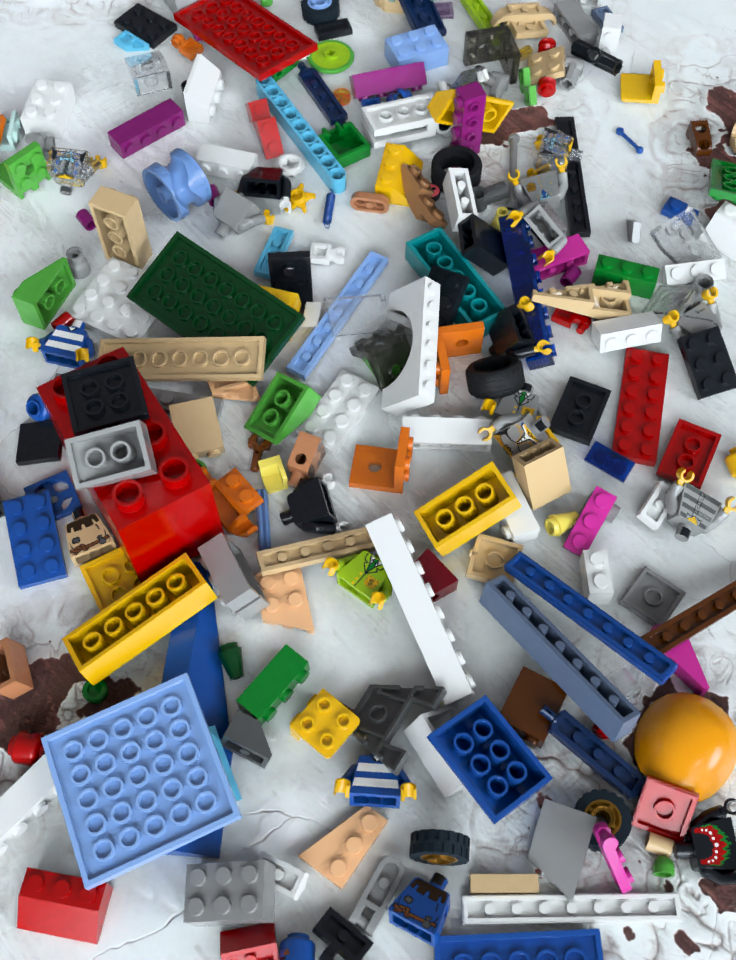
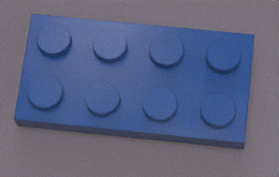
(34, 539)

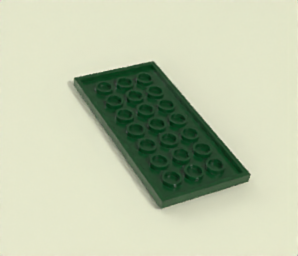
(208, 298)

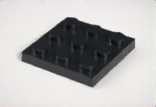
(104, 396)

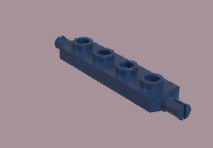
(321, 95)
(594, 752)

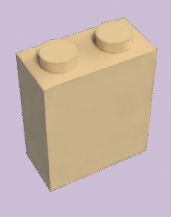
(198, 427)
(542, 473)

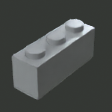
(575, 22)

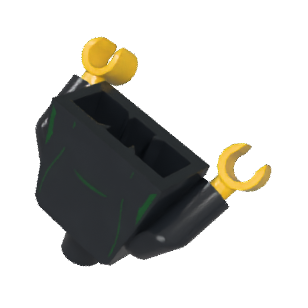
(512, 332)

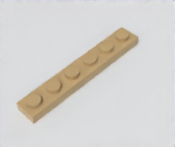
(313, 551)

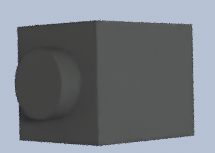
(247, 739)

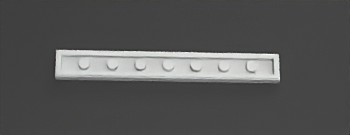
(585, 908)

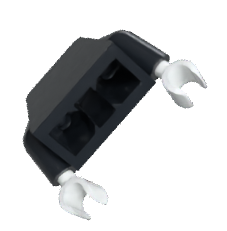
(267, 183)
(312, 507)

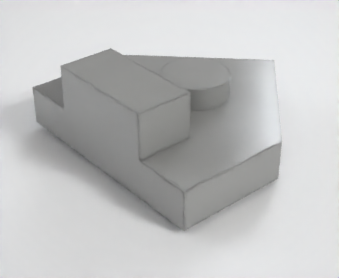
(399, 323)

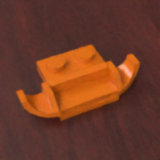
(234, 501)

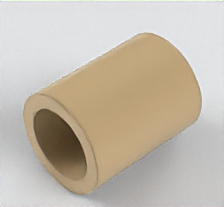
(658, 844)

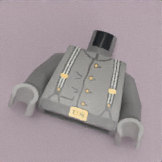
(466, 77)

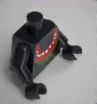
(711, 845)

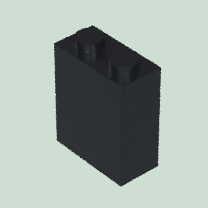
(482, 244)

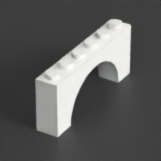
(416, 382)

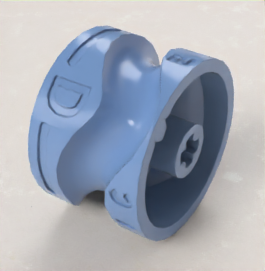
(177, 185)

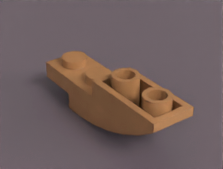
(418, 196)

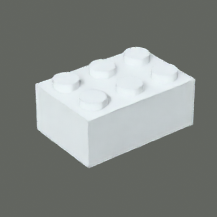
(48, 108)

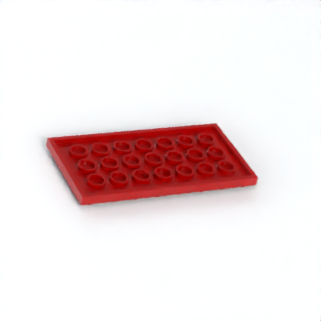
(246, 35)

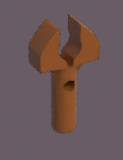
(252, 444)

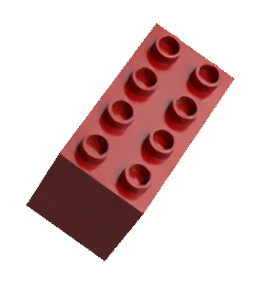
(156, 514)

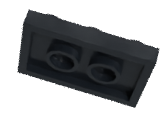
(146, 25)
(451, 292)
(707, 362)
(579, 410)

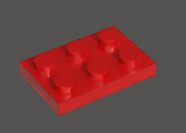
(691, 449)

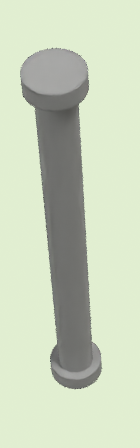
(513, 139)

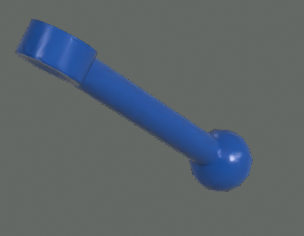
(620, 131)

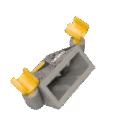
(545, 224)

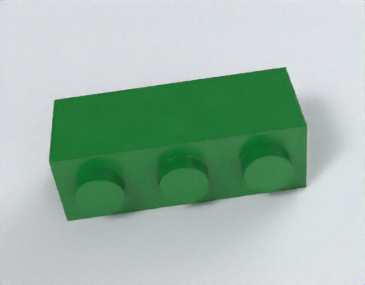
(640, 276)
(274, 685)

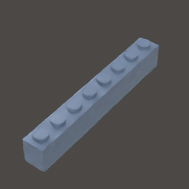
(560, 658)

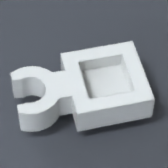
(323, 254)

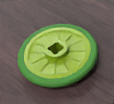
(331, 57)

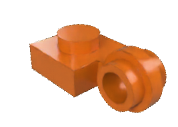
(188, 48)

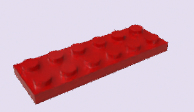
(640, 406)

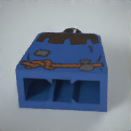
(422, 908)

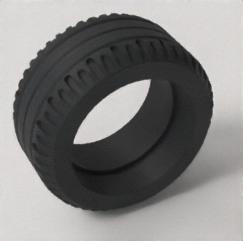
(455, 157)
(495, 377)

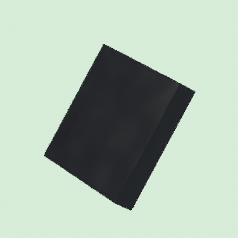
(38, 443)

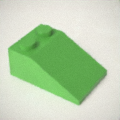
(44, 293)
(282, 408)

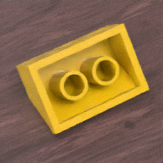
(390, 177)

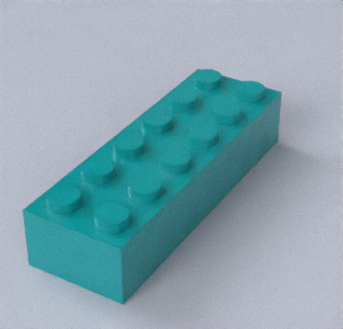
(439, 250)

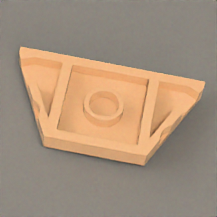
(233, 390)
(287, 600)

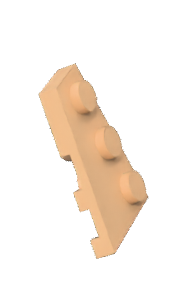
(344, 848)

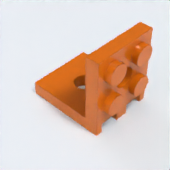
(452, 342)
(393, 465)

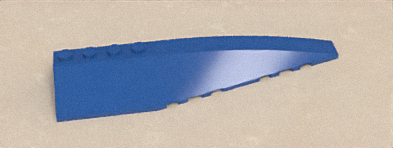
(195, 650)

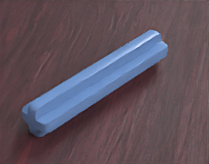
(263, 524)

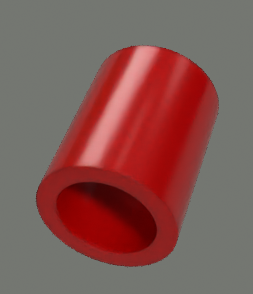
(64, 319)

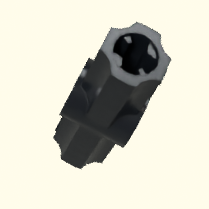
(604, 61)

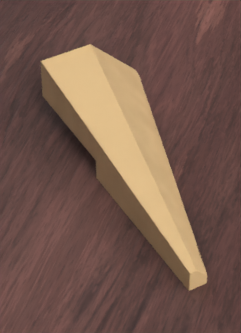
(589, 300)

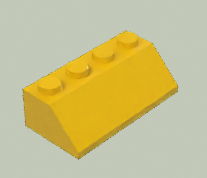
(442, 107)

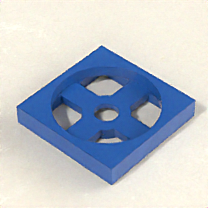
(47, 484)

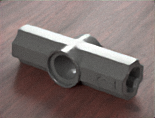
(489, 195)

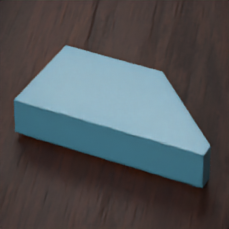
(130, 42)

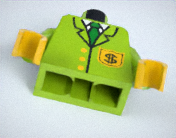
(362, 576)

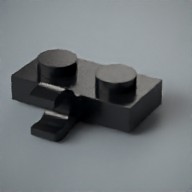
(341, 937)

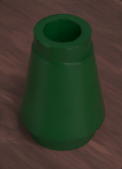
(231, 659)

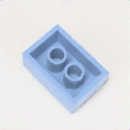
(417, 46)

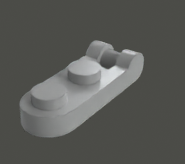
(378, 894)

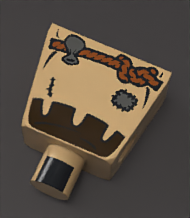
(87, 537)

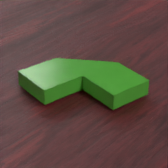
(526, 88)

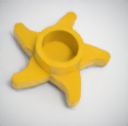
(299, 198)

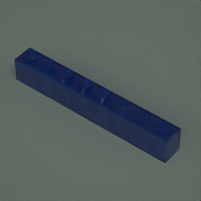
(524, 280)

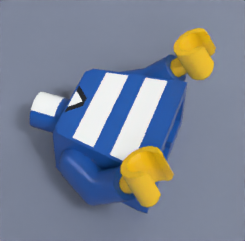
(65, 345)
(374, 784)

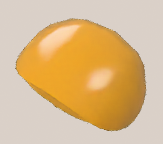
(686, 743)

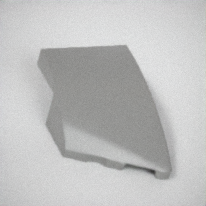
(561, 844)

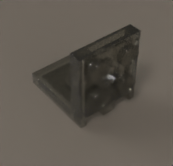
(498, 46)
(383, 352)

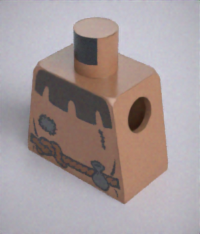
(305, 458)

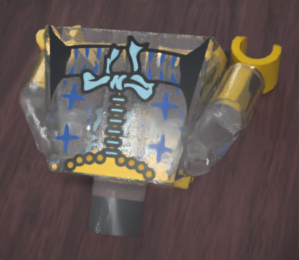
(551, 146)
(72, 167)

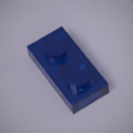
(609, 462)

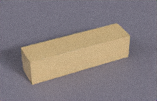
(503, 884)

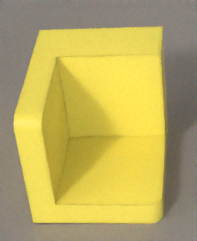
(273, 474)

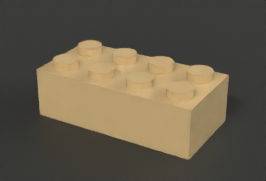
(120, 226)

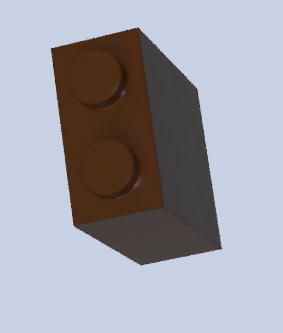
(524, 702)

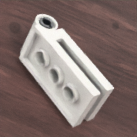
(400, 121)

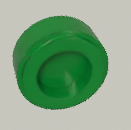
(95, 694)

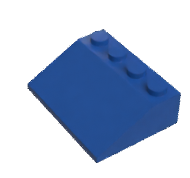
(490, 759)

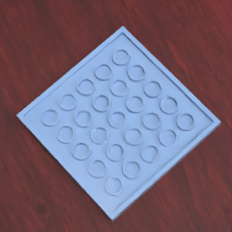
(139, 780)

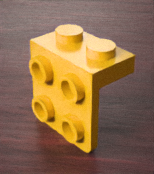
(643, 87)
(324, 724)

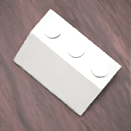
(203, 90)
(723, 230)
(417, 734)

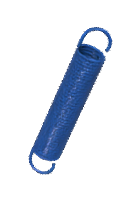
(328, 211)

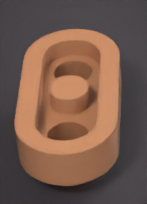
(370, 202)

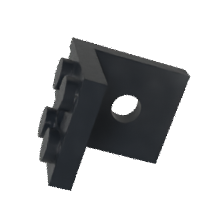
(292, 280)

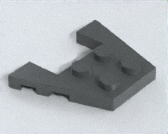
(383, 712)

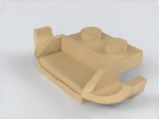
(524, 19)

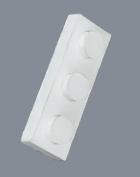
(687, 272)

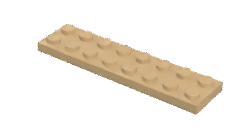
(194, 357)

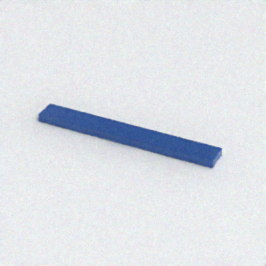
(591, 618)

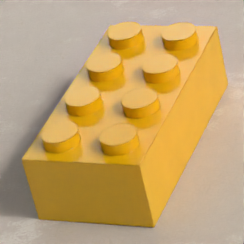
(467, 509)

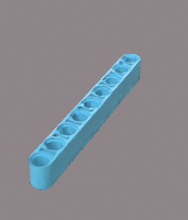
(302, 135)

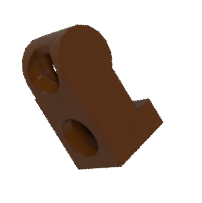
(699, 139)

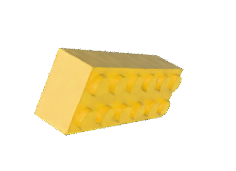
(138, 619)

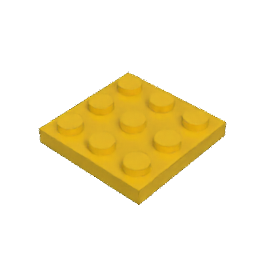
(109, 577)

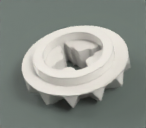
(295, 160)

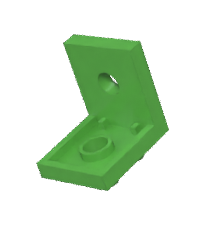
(24, 170)

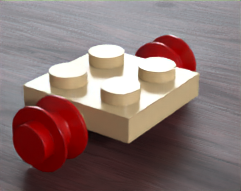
(547, 66)

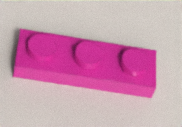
(589, 521)

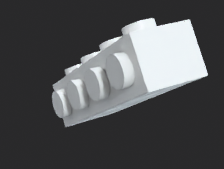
(448, 433)

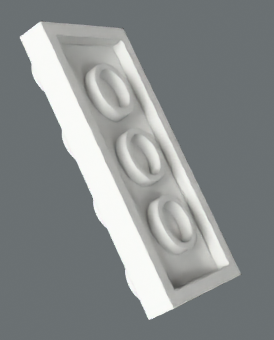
(340, 410)

